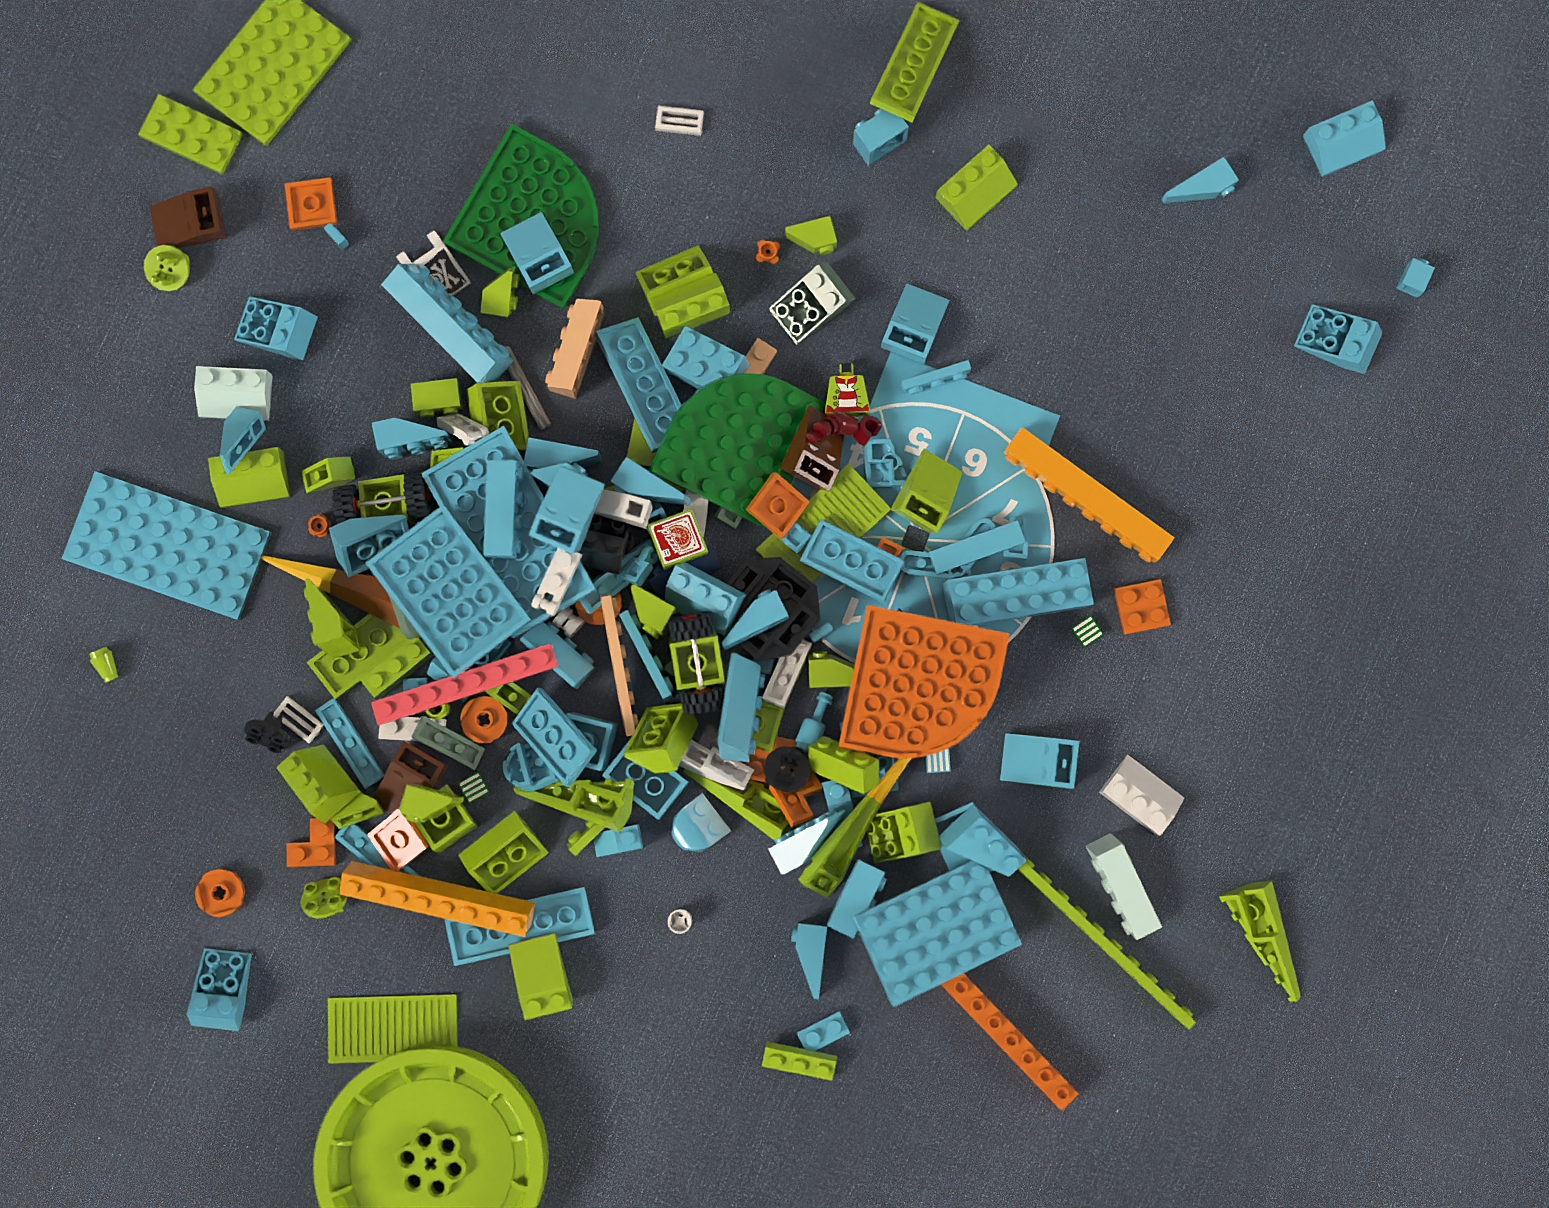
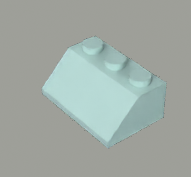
(224, 389)

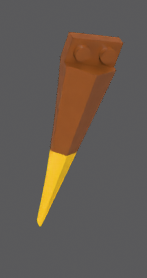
(359, 590)

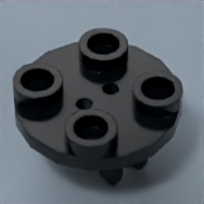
(267, 733)
(783, 778)

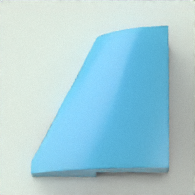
(882, 464)

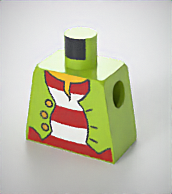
(847, 393)

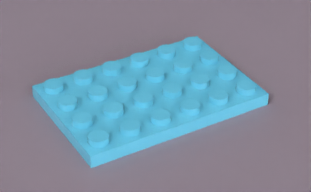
(448, 591)
(936, 931)

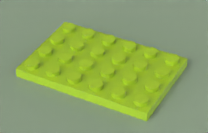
(272, 66)

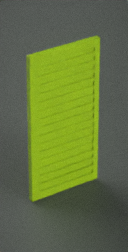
(848, 505)
(382, 1025)

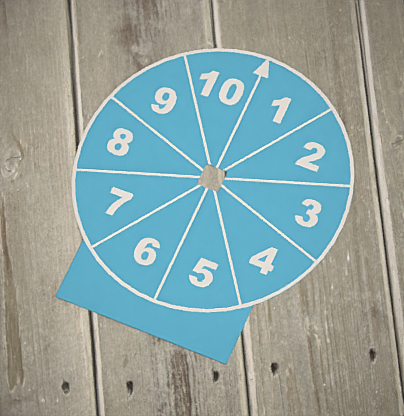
(970, 431)

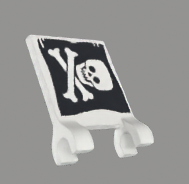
(441, 265)

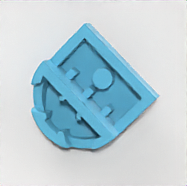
(527, 769)
(698, 826)

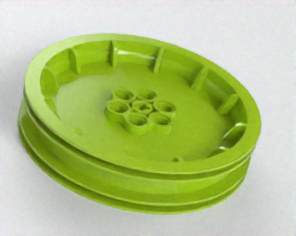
(441, 1094)

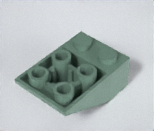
(812, 302)

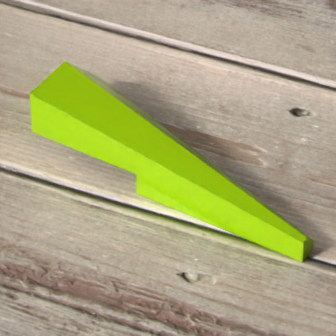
(598, 802)
(752, 803)
(1259, 915)

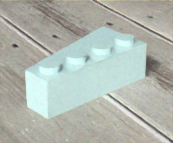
(1124, 886)

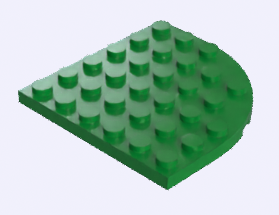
(517, 184)
(732, 438)

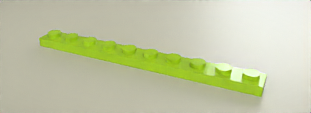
(1111, 947)

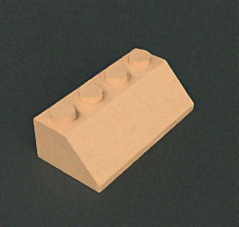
(576, 347)

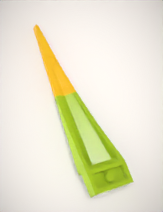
(837, 852)

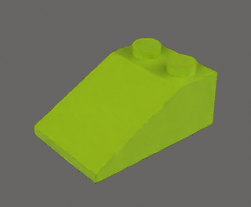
(540, 976)

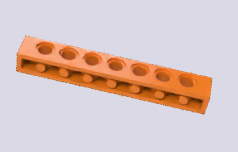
(1011, 1040)

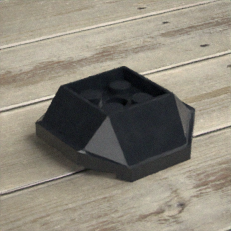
(797, 596)

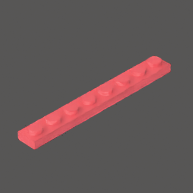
(465, 684)

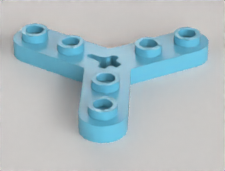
(920, 563)

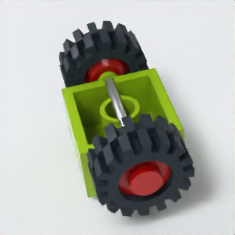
(384, 497)
(697, 662)

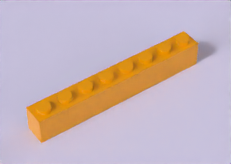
(1088, 495)
(437, 898)

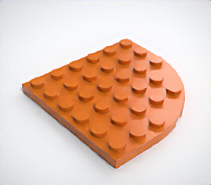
(919, 683)

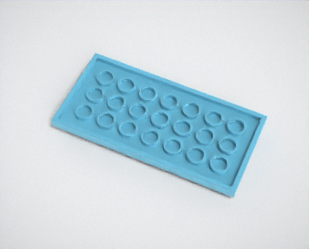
(461, 488)
(166, 545)

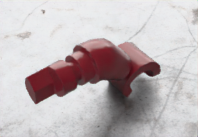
(842, 423)

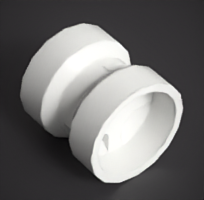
(568, 622)
(677, 923)

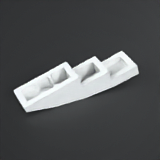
(710, 765)

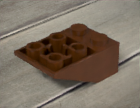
(189, 219)
(816, 461)
(408, 767)

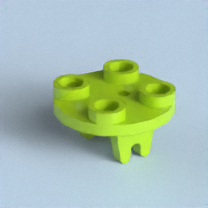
(170, 258)
(323, 898)

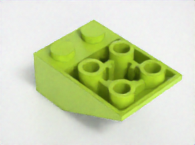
(928, 492)
(330, 626)
(903, 833)

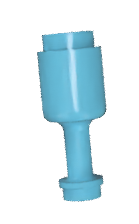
(813, 728)

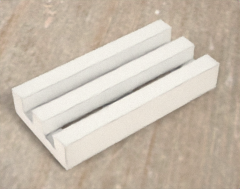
(679, 129)
(314, 732)

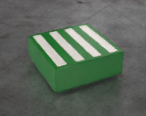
(1087, 631)
(474, 787)

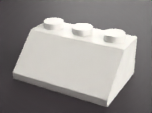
(1142, 795)

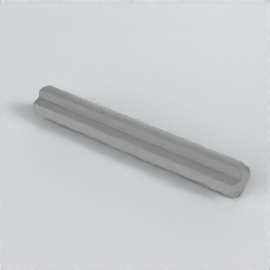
(528, 393)

